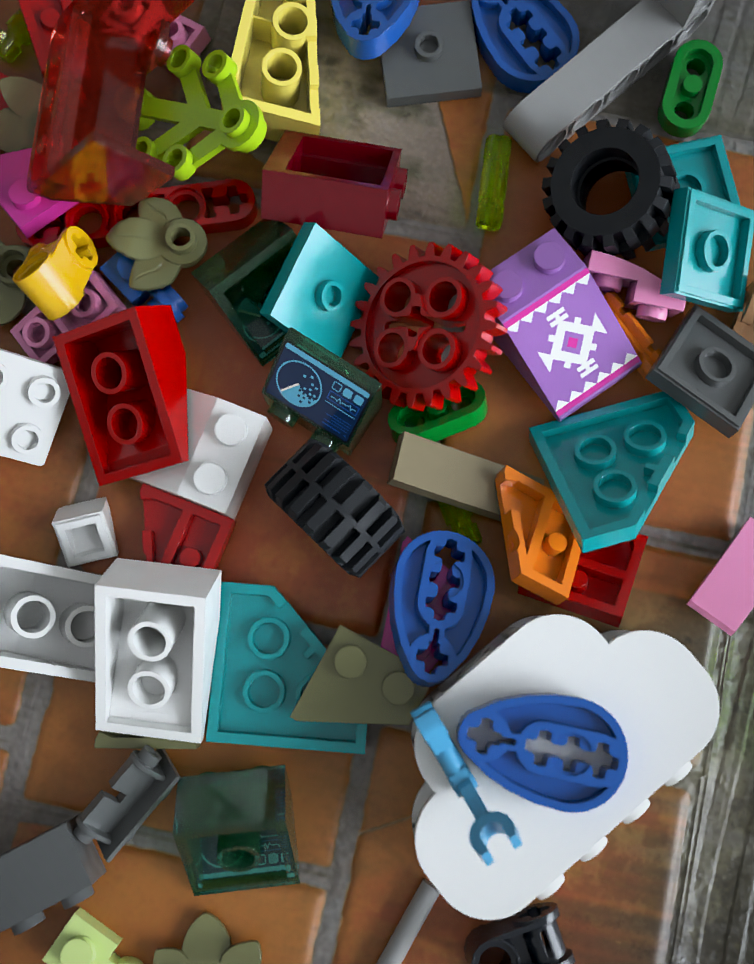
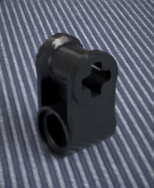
(522, 938)

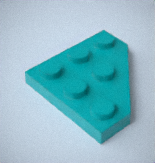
(612, 464)
(261, 672)

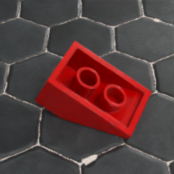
(128, 390)

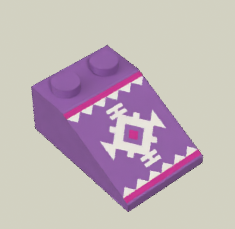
(560, 326)

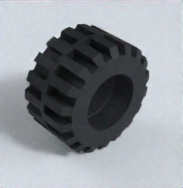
(590, 159)
(335, 507)

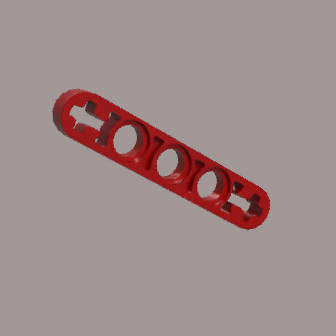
(219, 191)

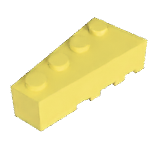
(279, 64)

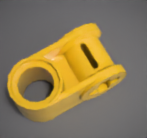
(58, 272)

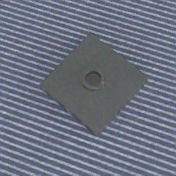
(433, 57)
(708, 371)

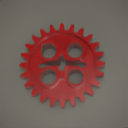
(431, 281)

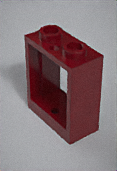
(333, 184)

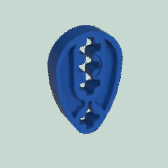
(387, 22)
(504, 48)
(468, 602)
(547, 781)

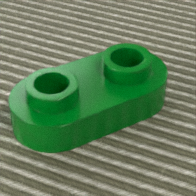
(689, 92)
(442, 423)

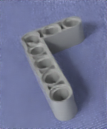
(602, 72)

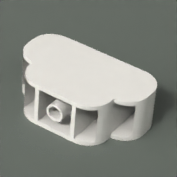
(638, 676)

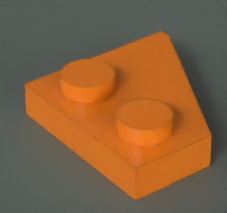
(536, 536)

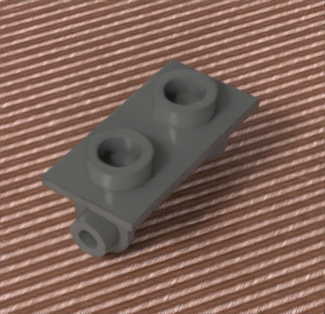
(142, 784)

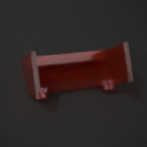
(95, 100)

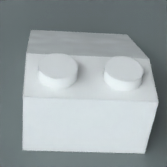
(222, 454)
(47, 619)
(155, 648)

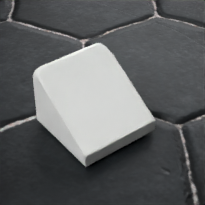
(85, 532)

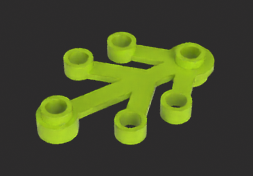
(236, 127)

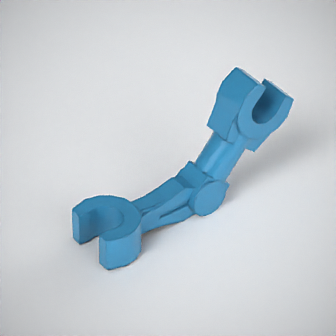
(464, 784)

